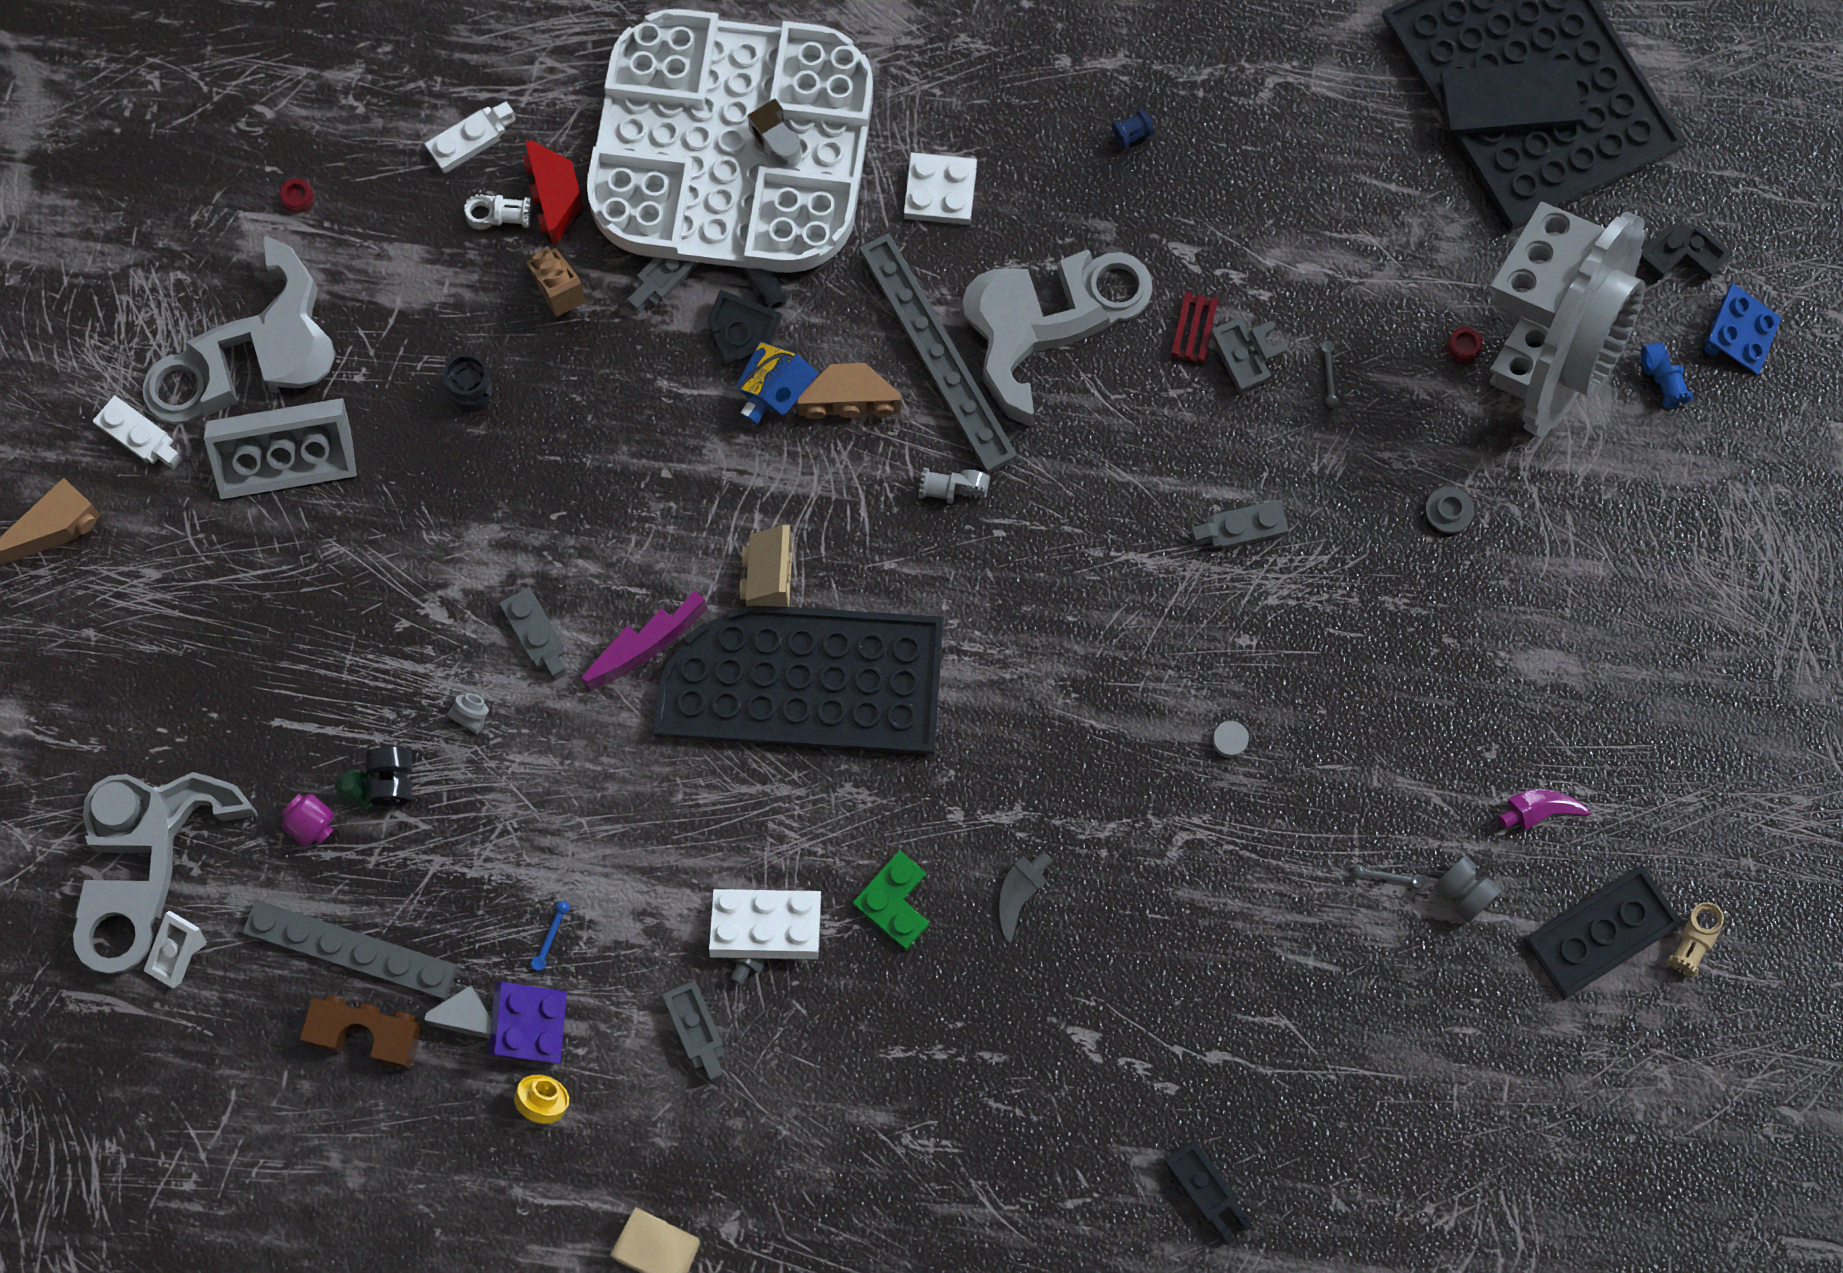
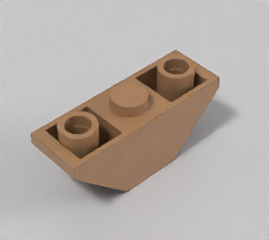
(556, 281)
(849, 391)

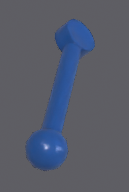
(538, 963)

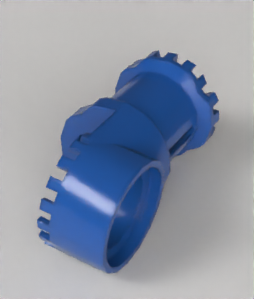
(1670, 378)

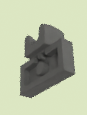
(1246, 352)

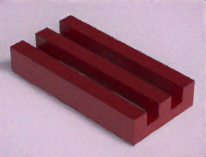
(1199, 302)

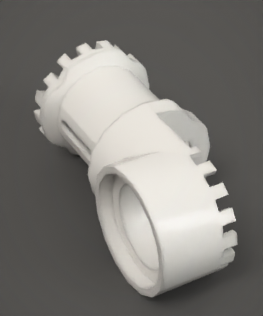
(500, 211)

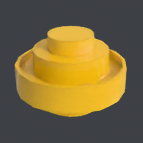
(541, 1099)

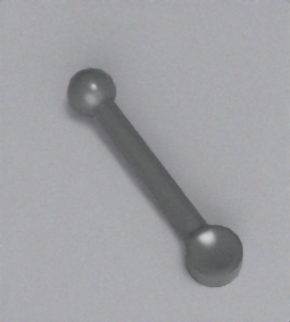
(1327, 349)
(1416, 881)

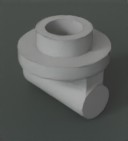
(469, 711)

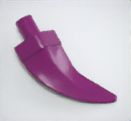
(1537, 805)

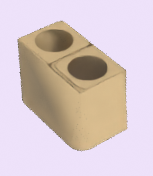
(654, 1245)

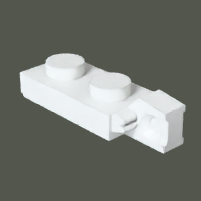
(470, 136)
(136, 433)

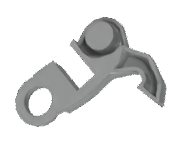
(1009, 317)
(285, 338)
(136, 818)

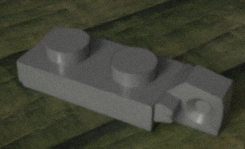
(658, 281)
(1242, 526)
(535, 631)
(696, 1028)

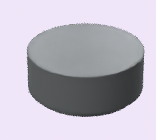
(1230, 739)

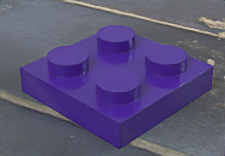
(527, 1023)

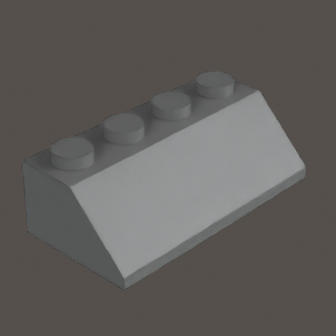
(280, 448)

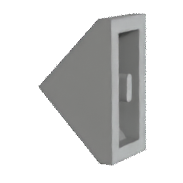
(462, 1014)

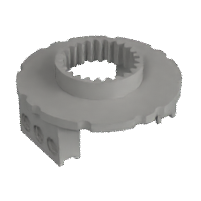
(1575, 307)

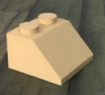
(768, 568)

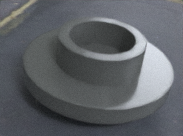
(1449, 510)

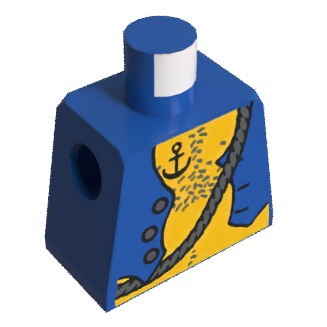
(773, 381)

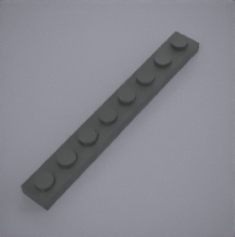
(938, 354)

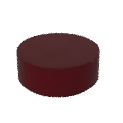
(296, 195)
(1465, 344)

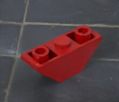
(554, 188)

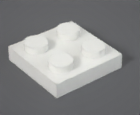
(940, 188)

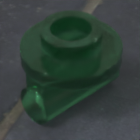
(352, 786)

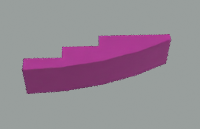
(634, 648)

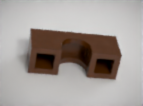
(332, 1021)

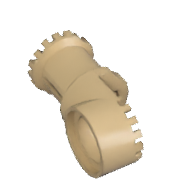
(1696, 938)

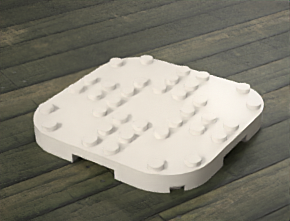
(677, 153)

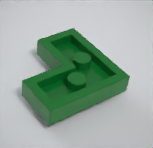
(885, 904)

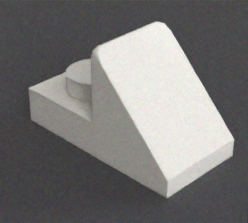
(173, 949)

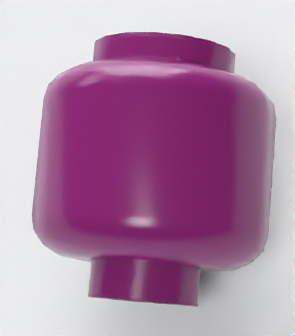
(307, 820)

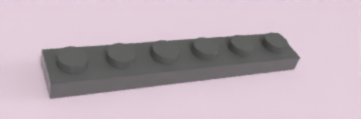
(350, 950)

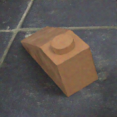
(51, 522)

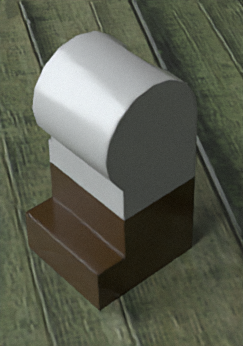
(777, 141)

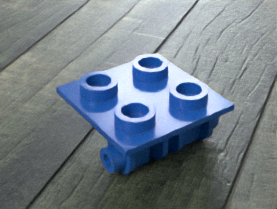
(1742, 329)

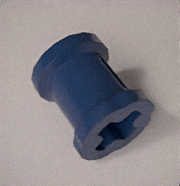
(1132, 129)

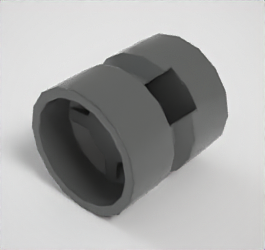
(1467, 889)

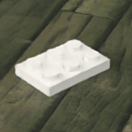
(765, 924)

